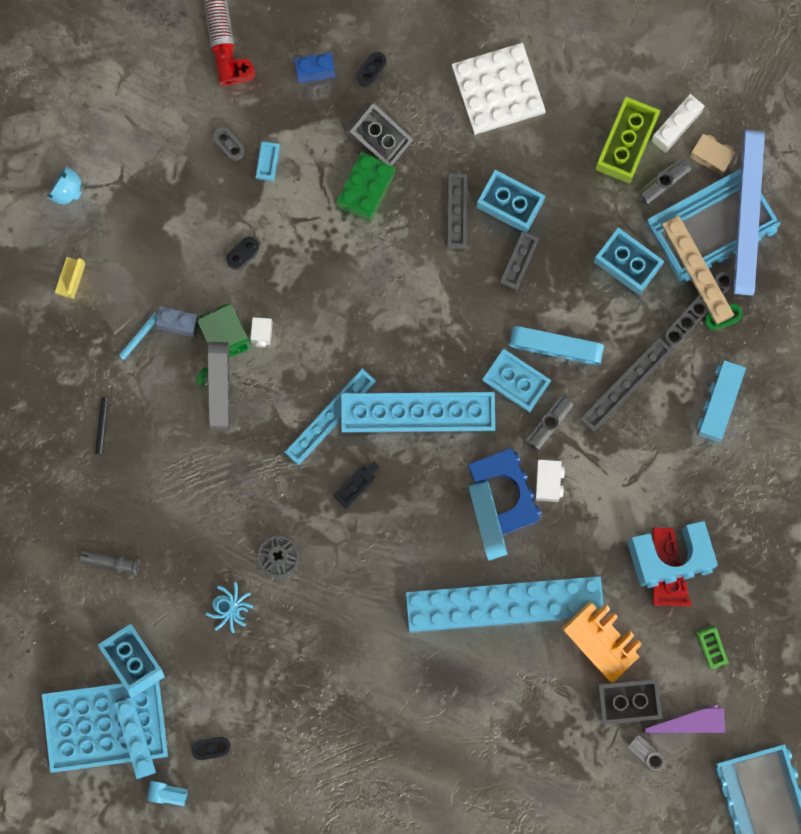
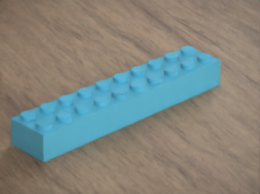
(501, 604)

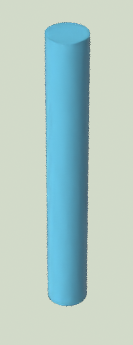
(139, 335)

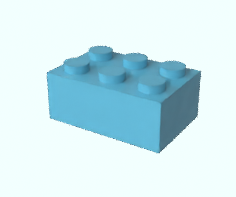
(510, 201)
(628, 261)
(131, 660)

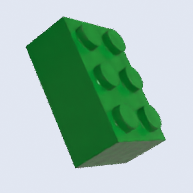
(366, 187)

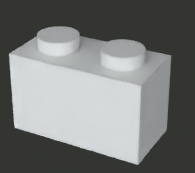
(548, 481)

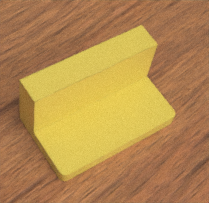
(70, 277)

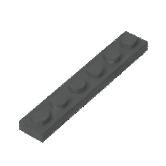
(626, 385)

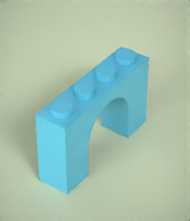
(652, 570)

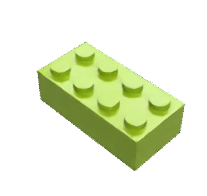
(627, 140)

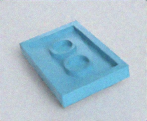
(516, 380)

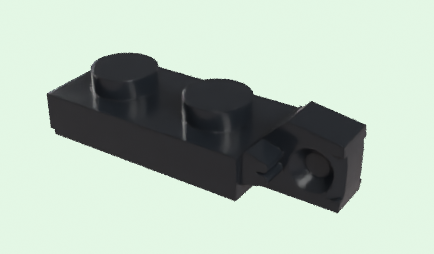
(356, 485)

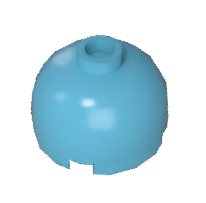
(66, 187)

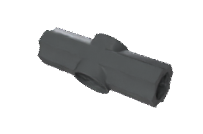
(672, 174)
(557, 414)

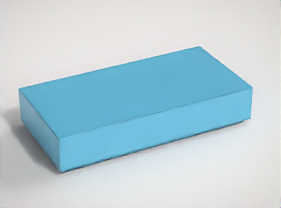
(267, 161)

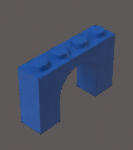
(506, 465)

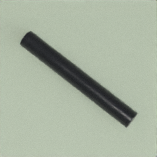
(102, 426)

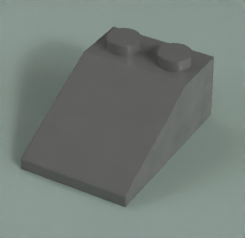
(378, 134)

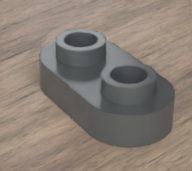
(229, 144)

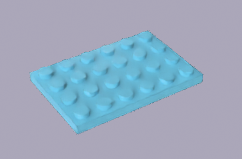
(87, 731)

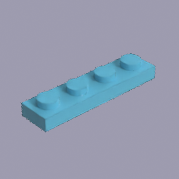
(135, 738)

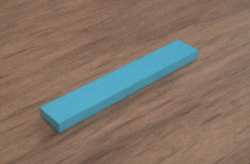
(326, 419)

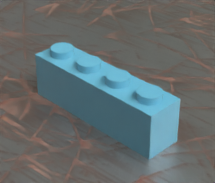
(722, 400)

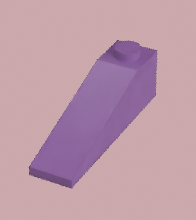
(702, 721)

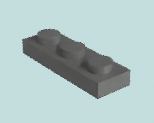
(519, 260)

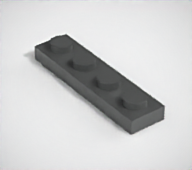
(457, 211)

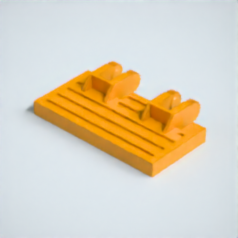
(599, 639)

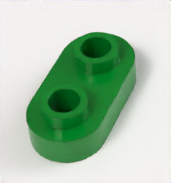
(735, 309)

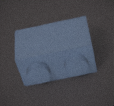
(177, 321)

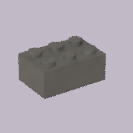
(629, 702)

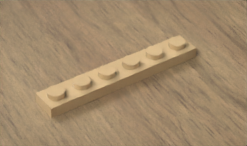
(697, 270)

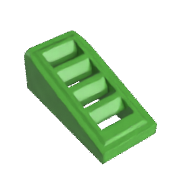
(718, 644)

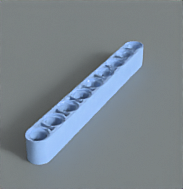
(749, 212)

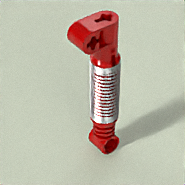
(223, 45)

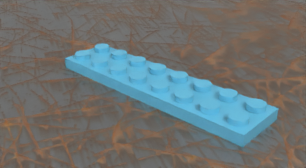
(417, 412)

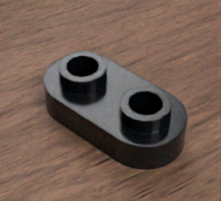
(371, 70)
(243, 253)
(211, 748)

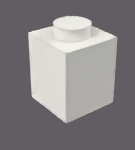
(261, 331)

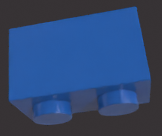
(315, 67)

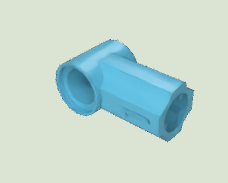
(162, 793)

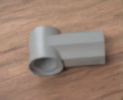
(644, 752)

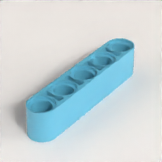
(556, 345)
(488, 520)

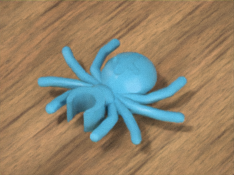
(229, 607)

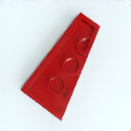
(667, 550)

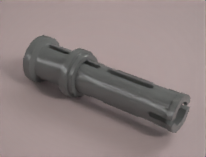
(119, 563)

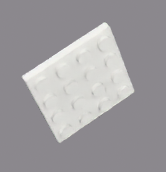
(498, 88)

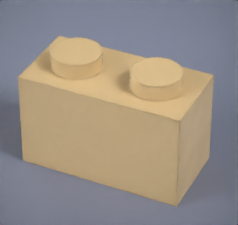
(712, 154)

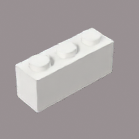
(677, 123)

